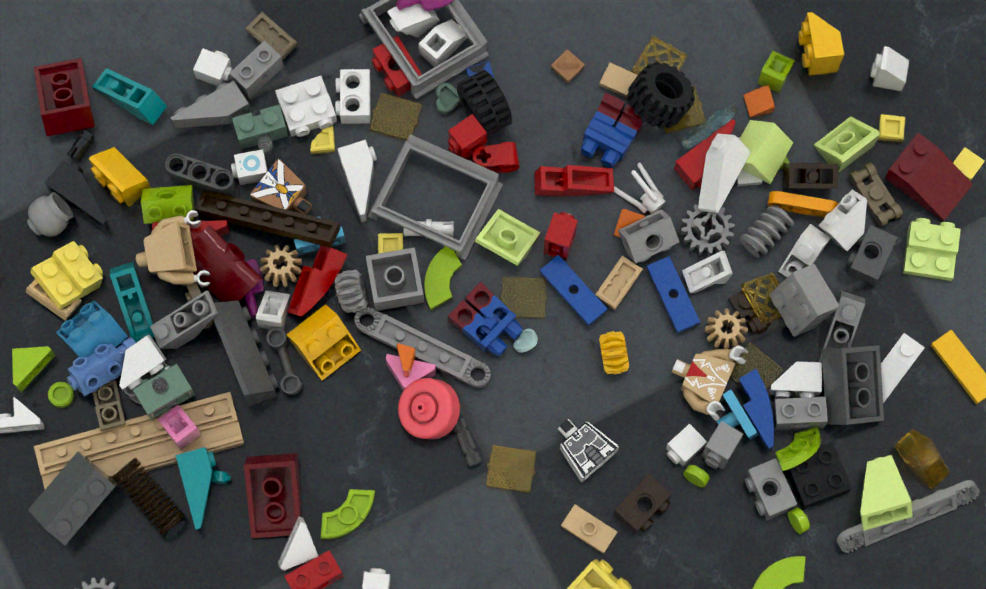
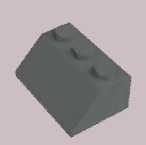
(853, 384)
(71, 497)

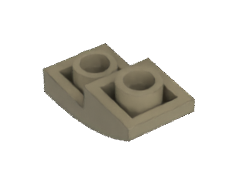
(109, 406)

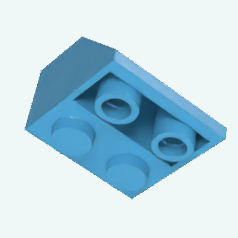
(90, 329)

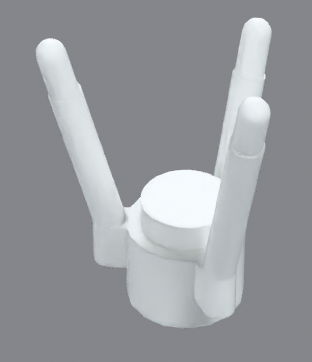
(652, 199)

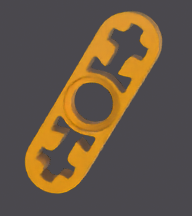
(801, 204)

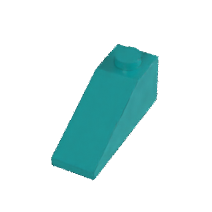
(130, 95)
(132, 300)
(197, 476)

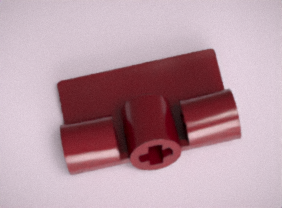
(229, 273)

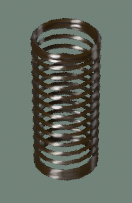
(125, 472)

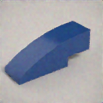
(758, 407)

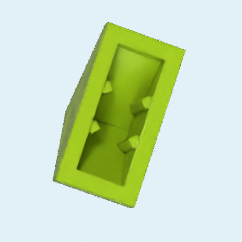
(775, 71)
(29, 363)

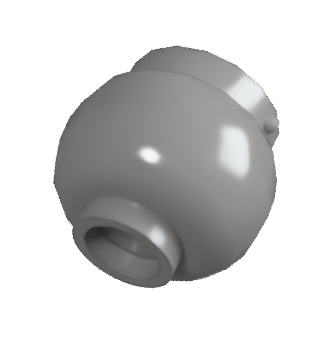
(49, 215)

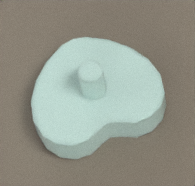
(526, 341)

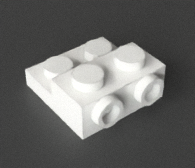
(306, 106)

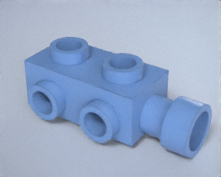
(99, 368)

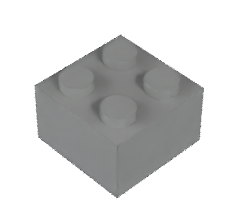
(395, 279)
(804, 300)

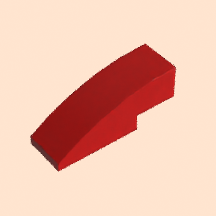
(573, 181)
(316, 280)

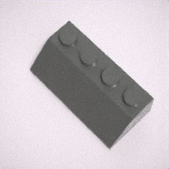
(243, 352)

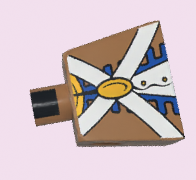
(282, 190)

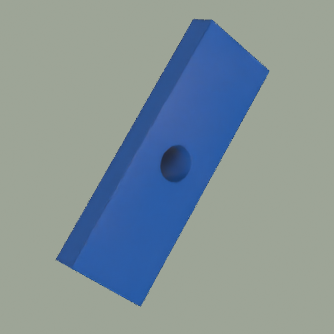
(563, 279)
(667, 281)

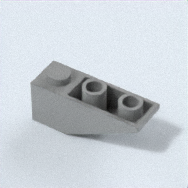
(213, 109)
(844, 321)
(184, 322)

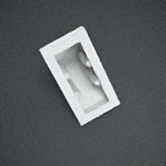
(273, 310)
(298, 547)

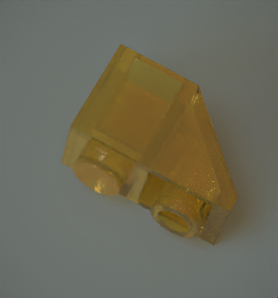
(922, 458)

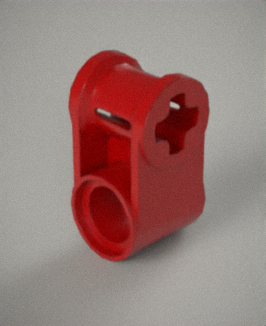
(498, 157)

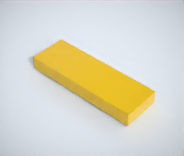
(961, 365)

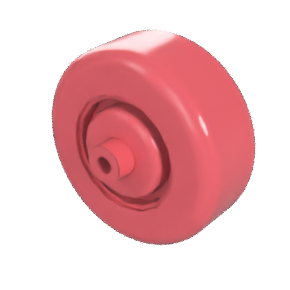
(428, 408)

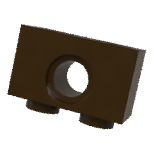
(810, 175)
(650, 491)

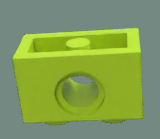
(166, 202)

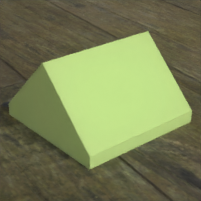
(847, 142)
(767, 147)

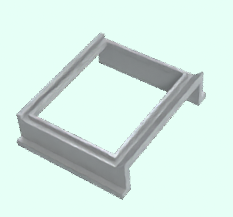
(443, 72)
(457, 163)

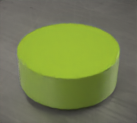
(61, 394)
(696, 476)
(798, 520)

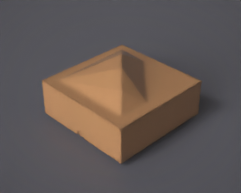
(567, 66)

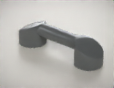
(279, 341)

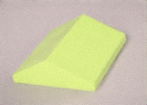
(508, 237)

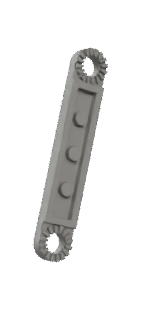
(427, 348)
(922, 509)

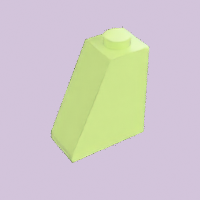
(884, 494)

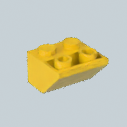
(821, 45)
(119, 175)
(323, 342)

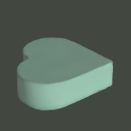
(447, 98)

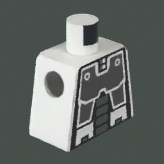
(585, 448)

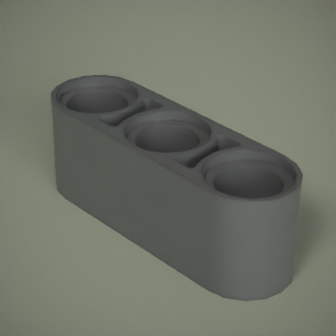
(192, 167)

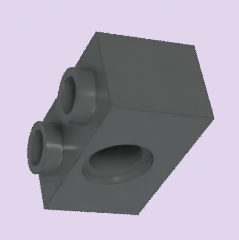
(870, 269)

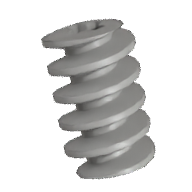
(766, 229)

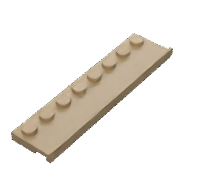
(144, 440)

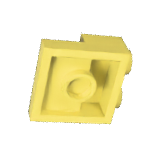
(68, 275)
(599, 576)

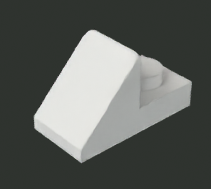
(708, 272)
(21, 421)

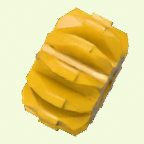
(614, 352)

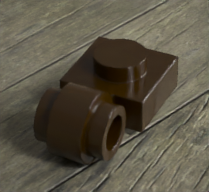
(741, 304)

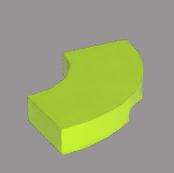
(438, 277)
(800, 449)
(348, 516)
(782, 574)

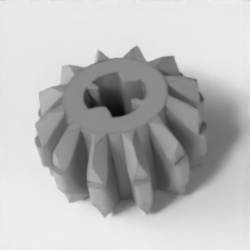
(351, 291)

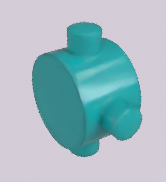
(220, 477)

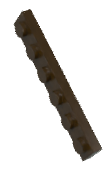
(267, 218)

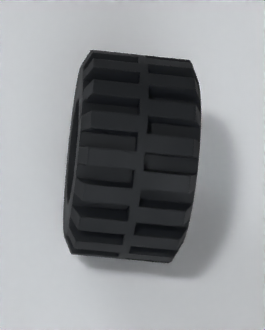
(661, 95)
(485, 100)

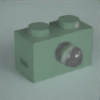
(260, 129)
(163, 391)

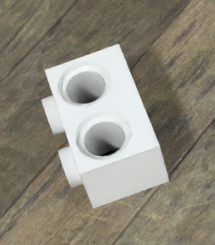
(358, 96)

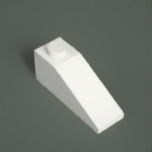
(359, 169)
(721, 169)
(898, 363)

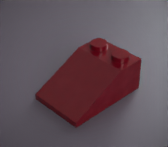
(63, 97)
(929, 177)
(273, 494)

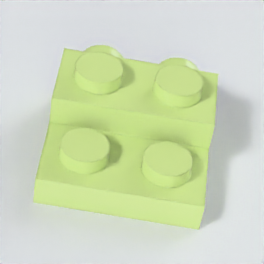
(931, 249)

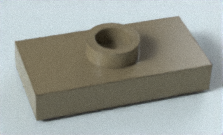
(265, 29)

